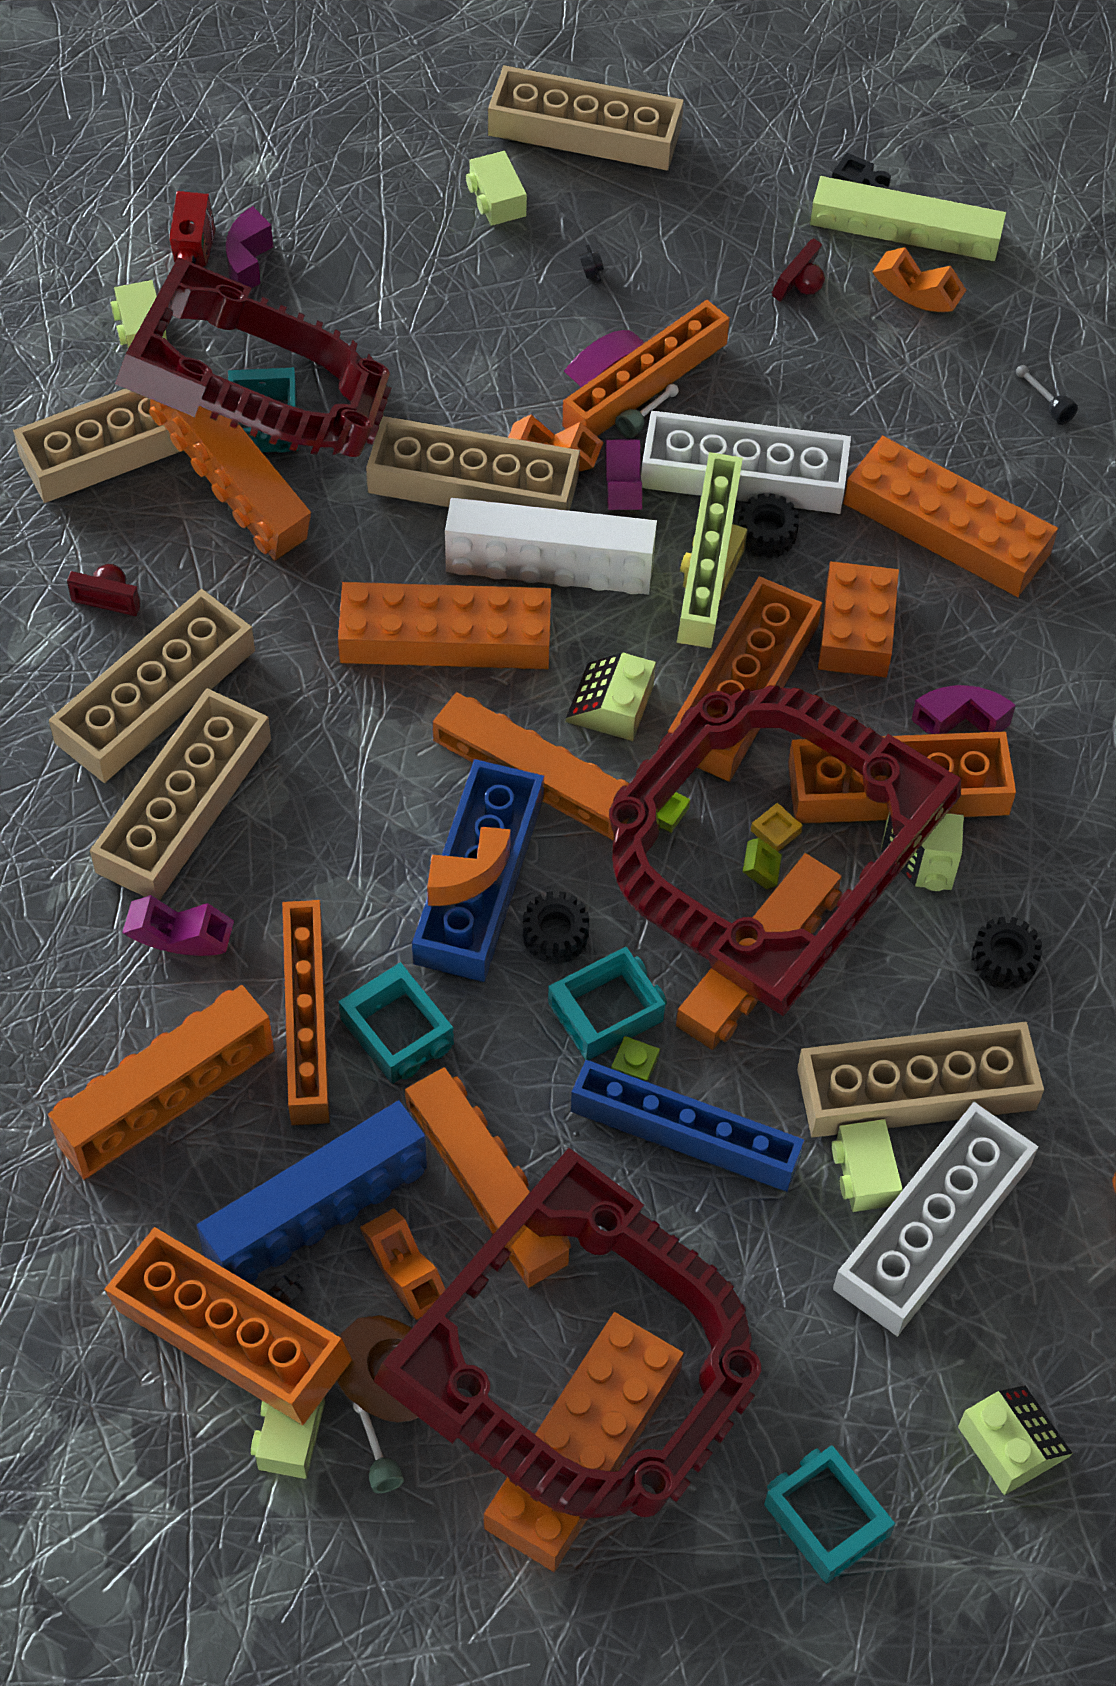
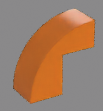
(930, 290)
(574, 437)
(462, 878)
(405, 1268)

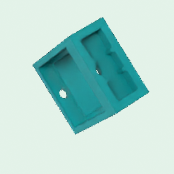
(278, 385)
(565, 991)
(380, 993)
(853, 1548)

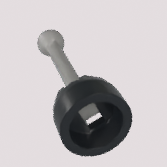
(1060, 408)

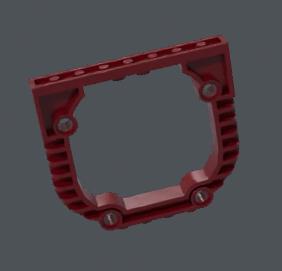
(184, 383)
(785, 962)
(430, 1367)

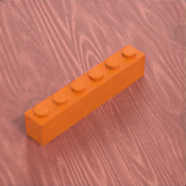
(648, 369)
(569, 783)
(796, 903)
(305, 1013)
(482, 1169)

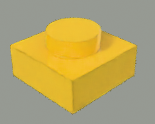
(776, 827)

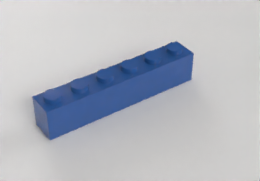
(686, 1125)

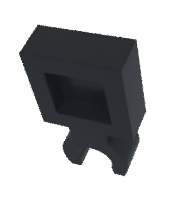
(860, 171)

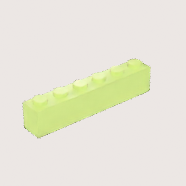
(907, 218)
(709, 550)

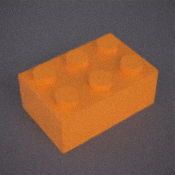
(858, 619)

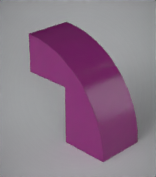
(247, 239)
(602, 355)
(623, 474)
(948, 706)
(188, 932)

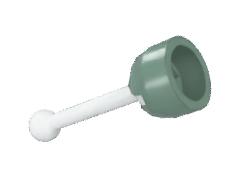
(632, 421)
(384, 1472)

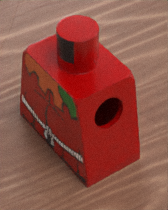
(191, 240)

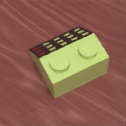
(613, 695)
(937, 858)
(1013, 1437)

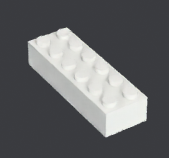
(782, 461)
(550, 546)
(935, 1218)

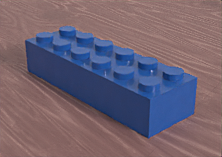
(465, 934)
(315, 1194)

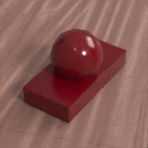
(801, 273)
(104, 590)

